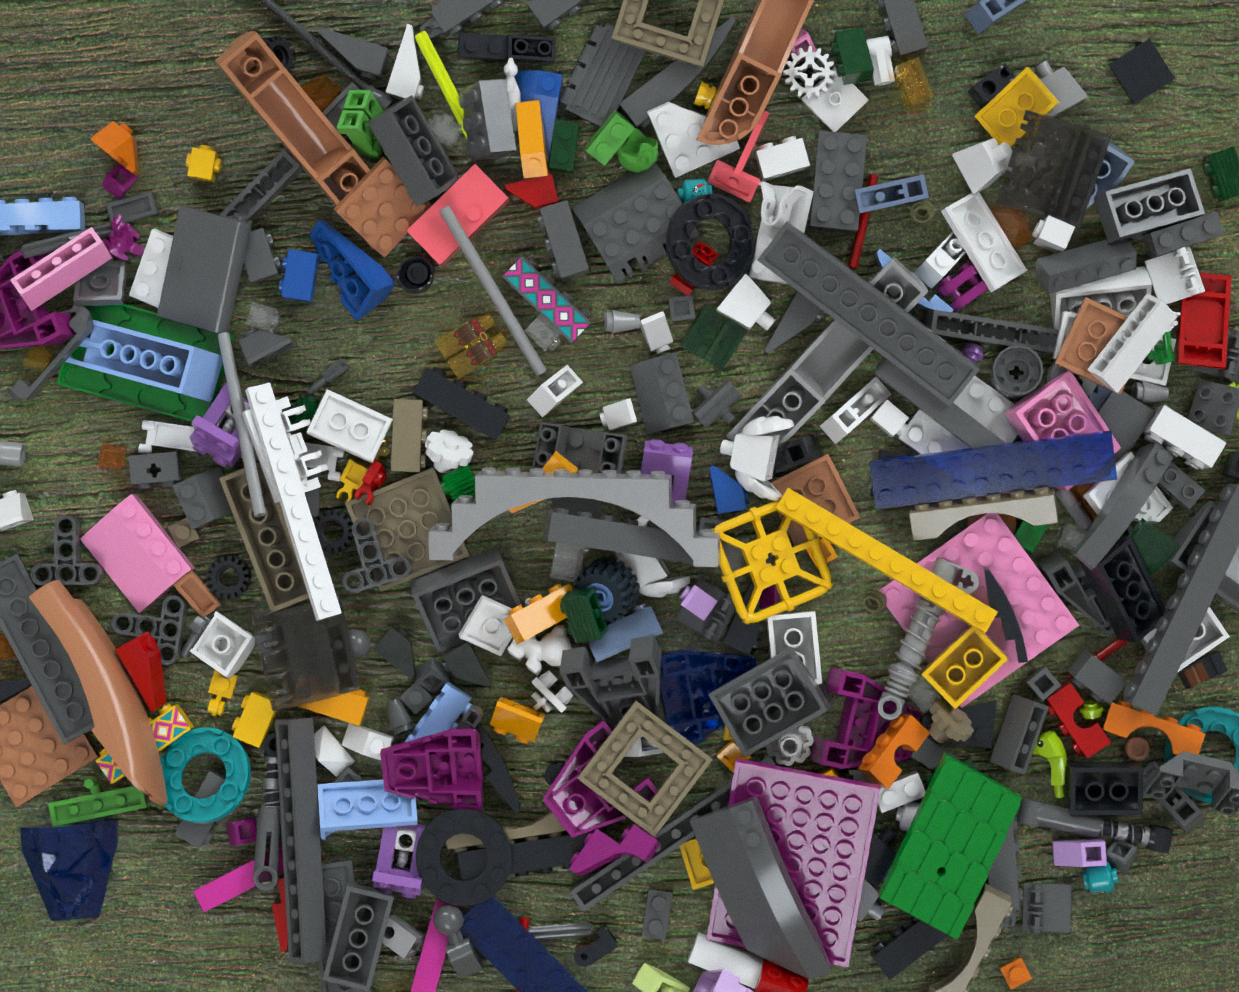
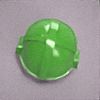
(638, 152)

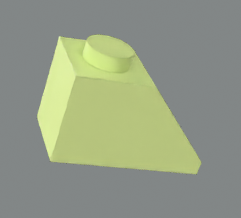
(655, 980)

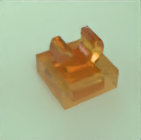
(112, 456)

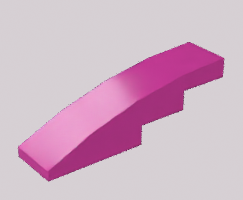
(232, 883)
(431, 957)

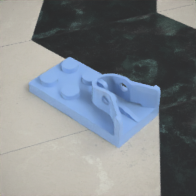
(362, 807)

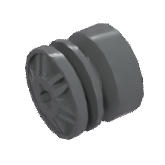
(1026, 362)

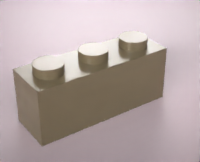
(408, 435)

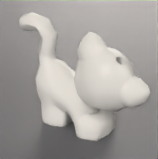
(547, 649)

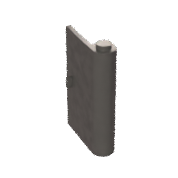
(204, 268)

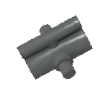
(716, 404)

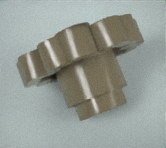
(949, 722)

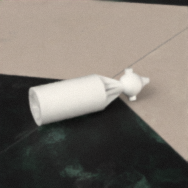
(513, 91)

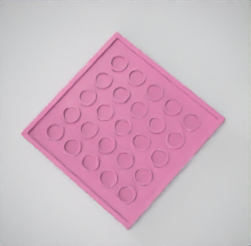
(1035, 603)

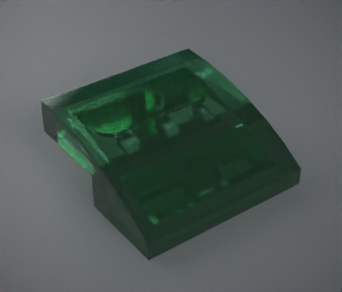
(713, 337)
(1152, 545)

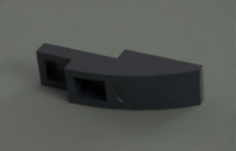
(501, 48)

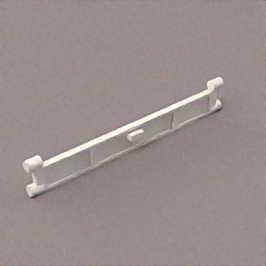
(179, 438)

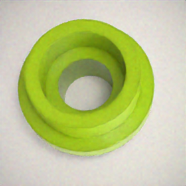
(1091, 709)

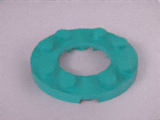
(1209, 719)
(231, 791)

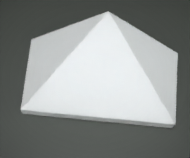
(331, 752)

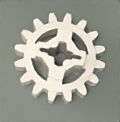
(809, 63)

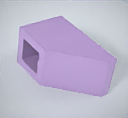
(697, 601)
(1079, 852)

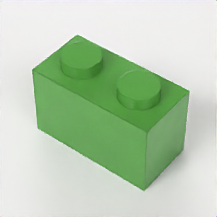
(609, 137)

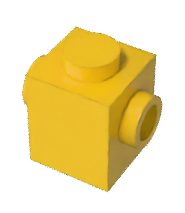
(203, 163)

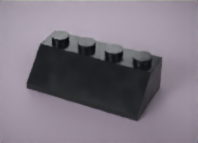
(1126, 592)

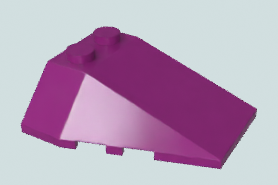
(437, 768)

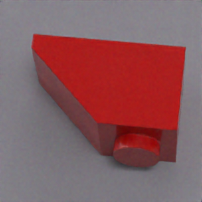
(535, 192)

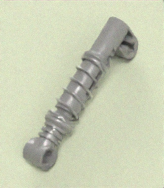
(918, 639)

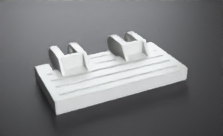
(296, 444)

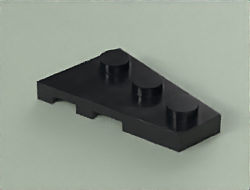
(982, 721)

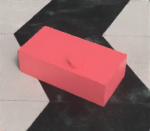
(474, 203)

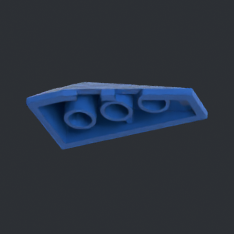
(547, 89)
(359, 276)

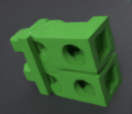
(358, 110)

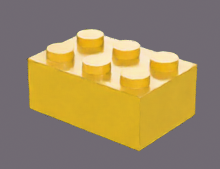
(964, 665)

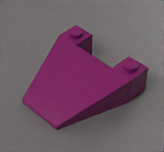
(18, 323)
(859, 721)
(576, 804)

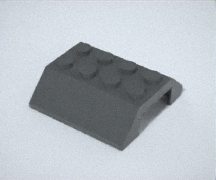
(630, 220)

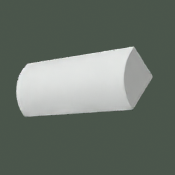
(1132, 342)
(719, 955)

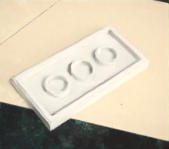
(984, 241)

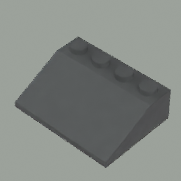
(452, 593)
(769, 701)

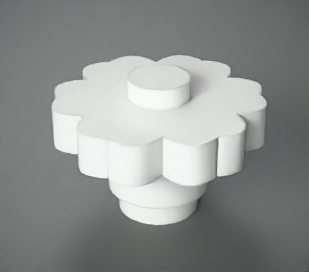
(448, 450)
(792, 746)

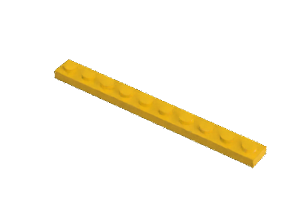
(886, 560)

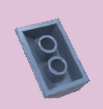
(619, 634)

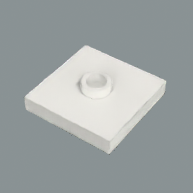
(837, 104)
(486, 626)

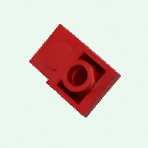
(704, 255)

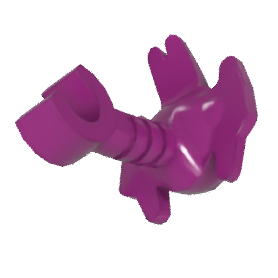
(122, 240)

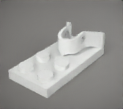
(778, 206)

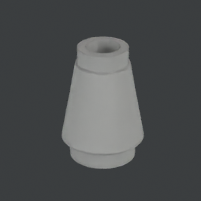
(620, 321)
(1149, 392)

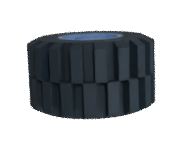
(613, 586)

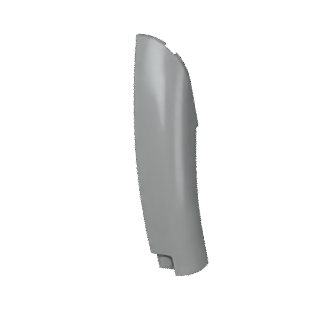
(828, 359)

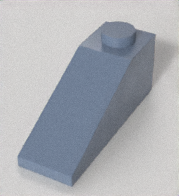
(990, 12)
(891, 193)

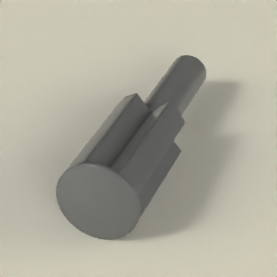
(329, 375)

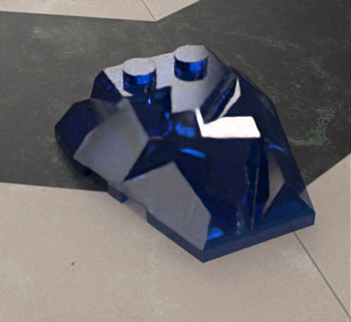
(685, 687)
(71, 866)

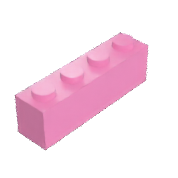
(61, 268)

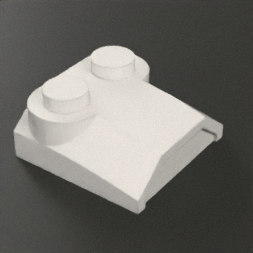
(224, 645)

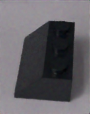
(1104, 788)

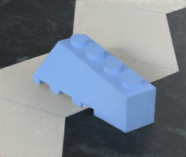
(41, 216)
(442, 712)

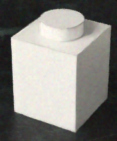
(890, 419)

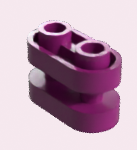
(950, 285)

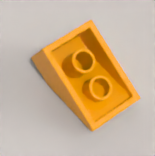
(516, 720)

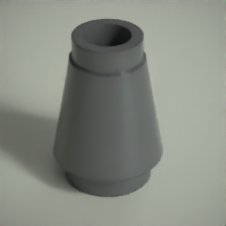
(398, 717)

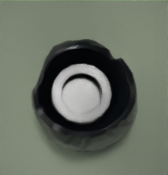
(416, 274)

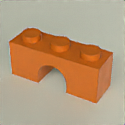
(879, 762)

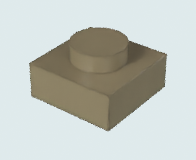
(183, 533)

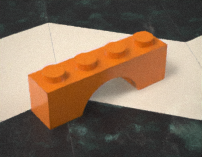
(1124, 720)

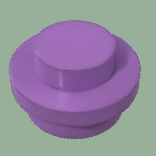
(972, 351)

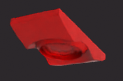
(1205, 324)

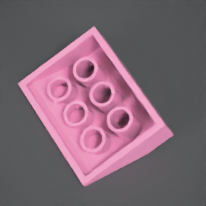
(1056, 411)
(137, 552)

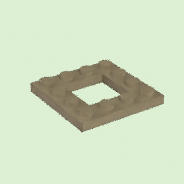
(690, 49)
(599, 770)

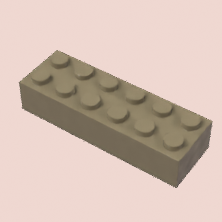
(266, 541)

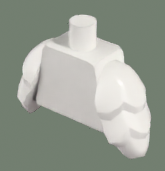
(755, 455)
(651, 572)

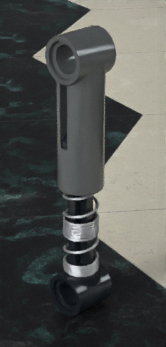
(1057, 817)
(268, 821)

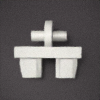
(543, 684)

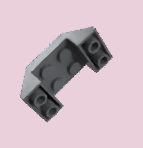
(581, 447)
(1201, 774)

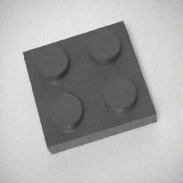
(102, 285)

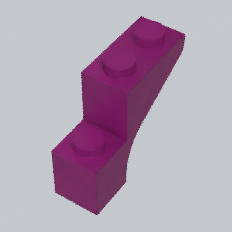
(602, 849)

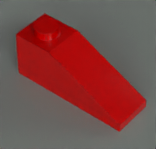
(144, 665)

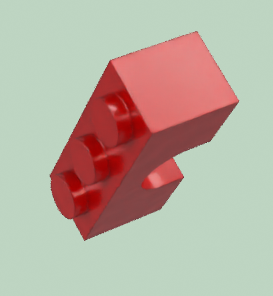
(1085, 739)

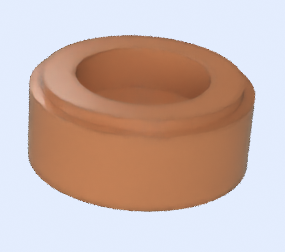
(1136, 748)

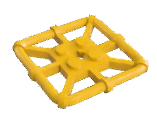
(765, 574)

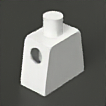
(983, 163)
(747, 305)

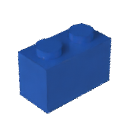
(299, 275)

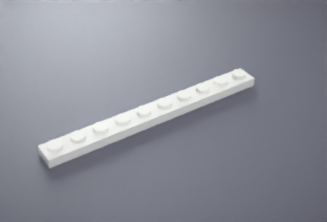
(293, 501)

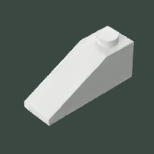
(406, 71)
(656, 332)
(855, 410)

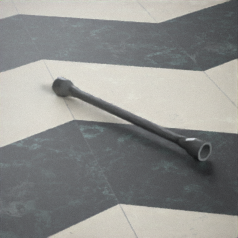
(382, 98)

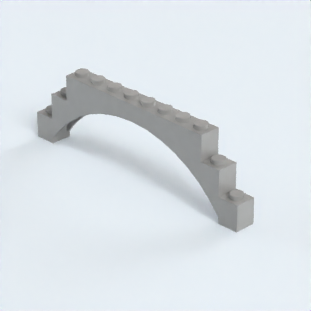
(641, 493)

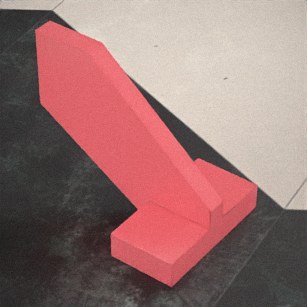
(734, 179)

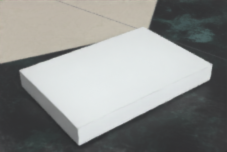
(349, 426)

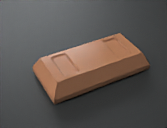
(197, 594)

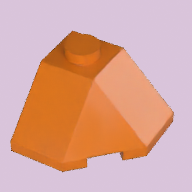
(119, 144)

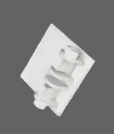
(1175, 275)

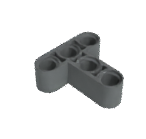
(73, 561)
(376, 562)
(160, 624)

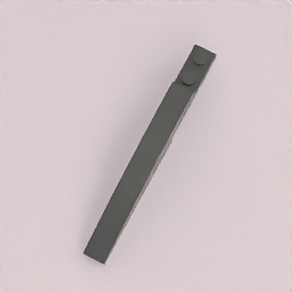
(278, 172)

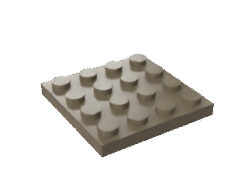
(403, 522)

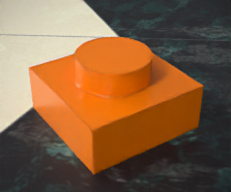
(1015, 972)

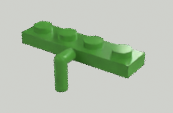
(96, 804)

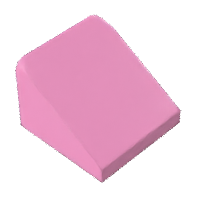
(803, 41)

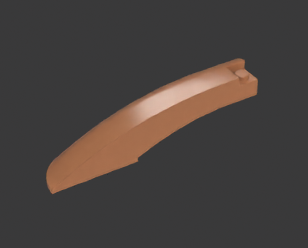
(753, 70)
(292, 116)
(110, 691)

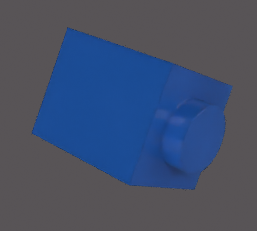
(727, 492)

